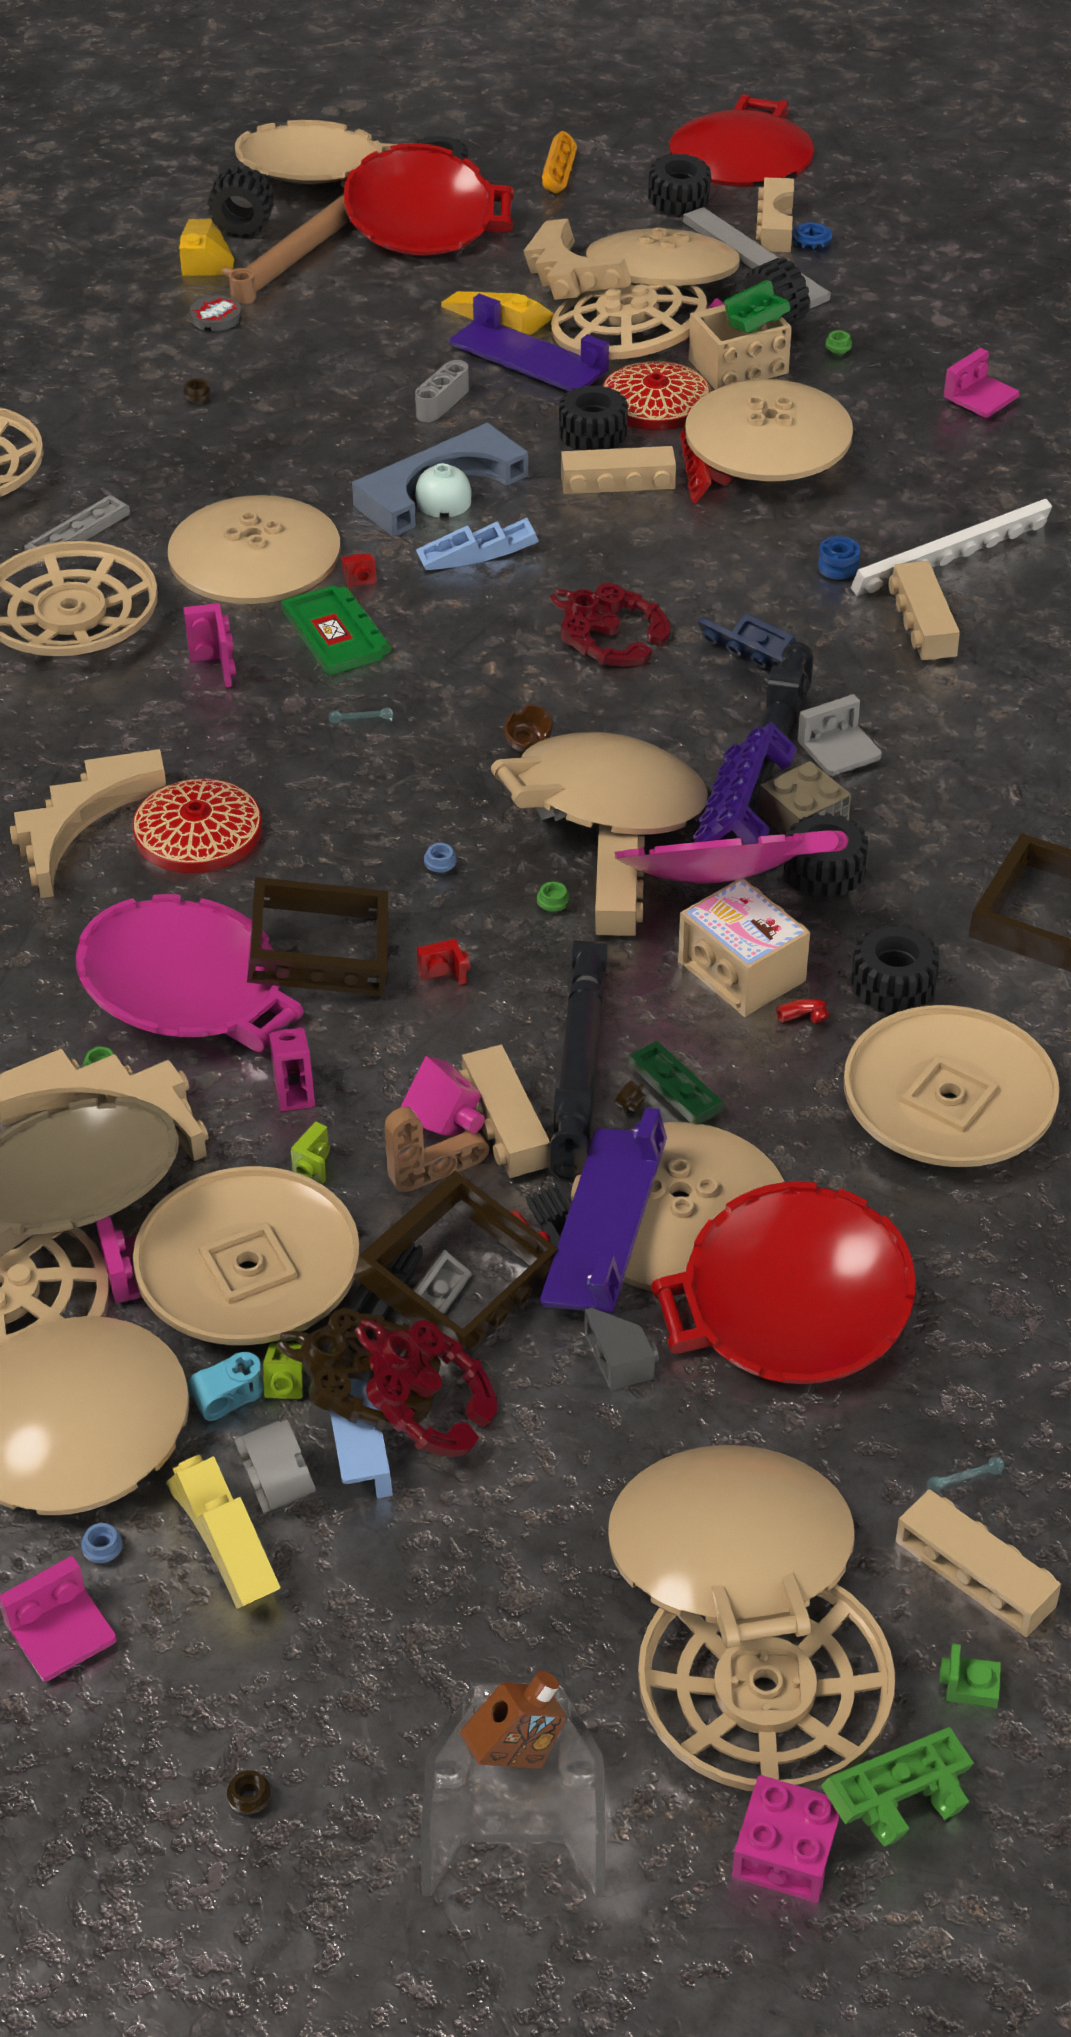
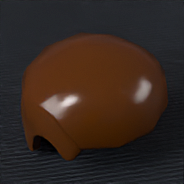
(527, 727)

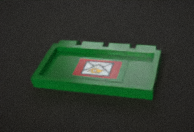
(336, 629)

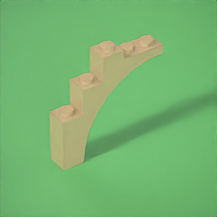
(566, 271)
(73, 806)
(56, 1081)

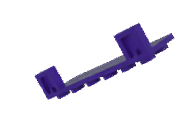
(528, 354)
(732, 790)
(605, 1216)

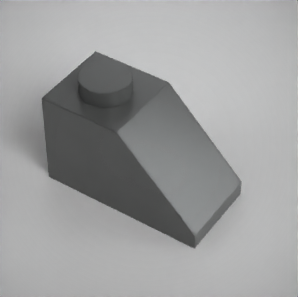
(620, 1349)

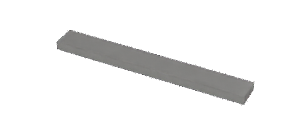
(749, 251)

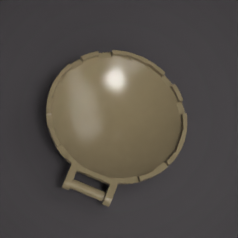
(80, 1165)

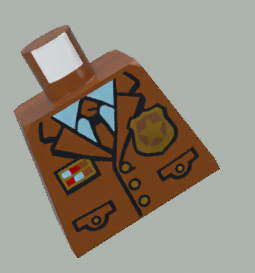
(516, 1724)

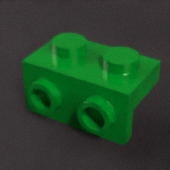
(755, 307)

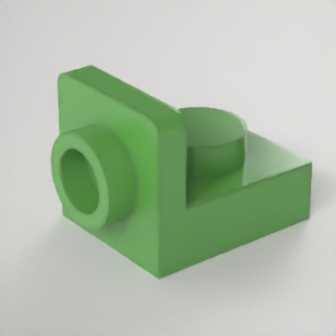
(970, 1679)

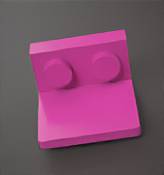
(971, 387)
(208, 639)
(118, 1260)
(55, 1619)
(786, 1839)

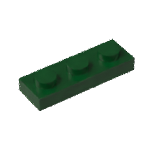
(676, 1083)

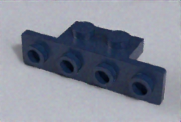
(751, 638)

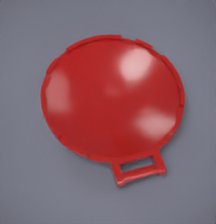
(746, 143)
(423, 200)
(793, 1284)

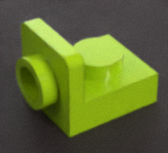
(310, 1153)
(282, 1374)

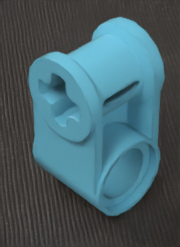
(224, 1388)

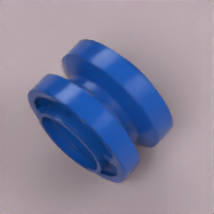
(839, 557)

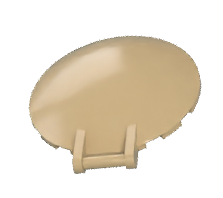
(306, 151)
(606, 782)
(85, 1413)
(733, 1538)

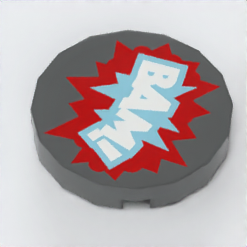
(215, 312)

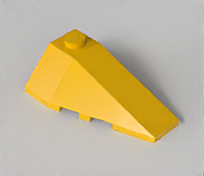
(203, 249)
(516, 310)

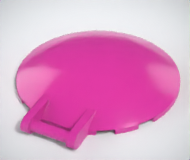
(728, 858)
(180, 970)

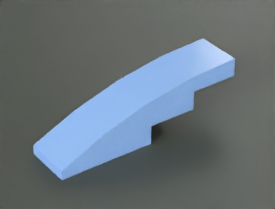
(468, 548)

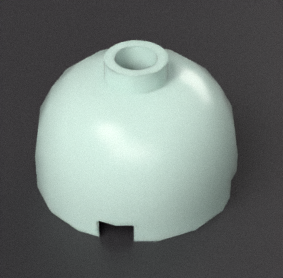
(443, 491)

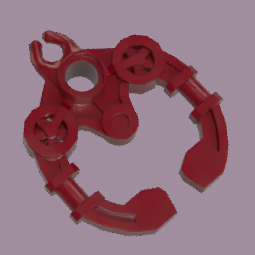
(595, 611)
(402, 1364)

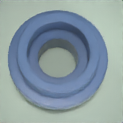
(440, 858)
(101, 1534)

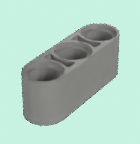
(442, 391)

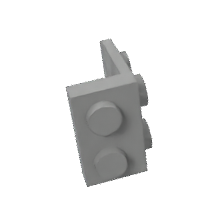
(834, 738)

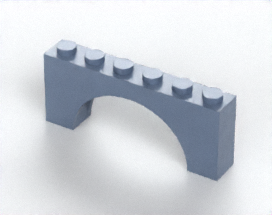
(478, 452)

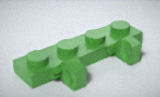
(879, 1783)

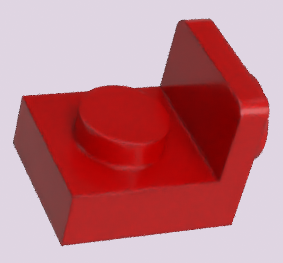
(359, 569)
(443, 959)

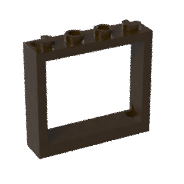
(1012, 934)
(312, 970)
(486, 1213)

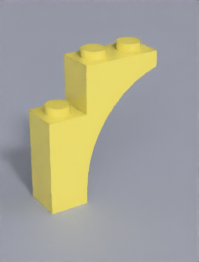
(224, 1528)

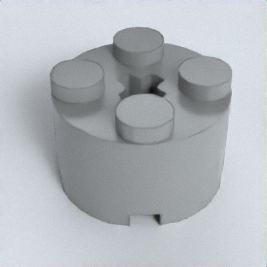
(275, 1465)

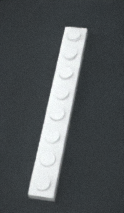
(956, 545)

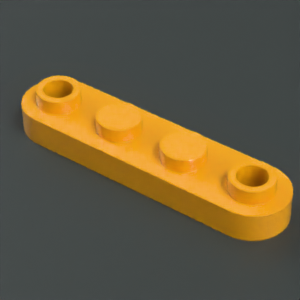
(559, 162)

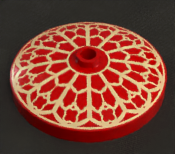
(658, 393)
(197, 826)

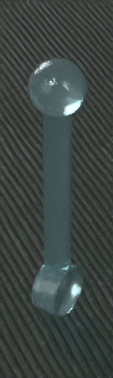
(335, 716)
(994, 1466)

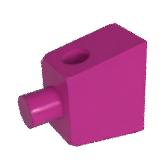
(292, 1056)
(444, 1099)

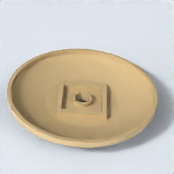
(668, 256)
(769, 430)
(254, 549)
(917, 1055)
(713, 1171)
(264, 1215)

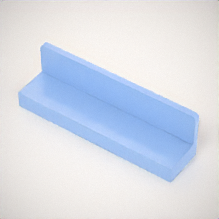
(361, 1447)

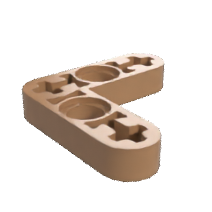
(415, 1166)

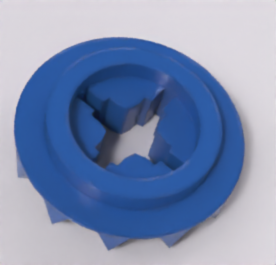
(811, 235)

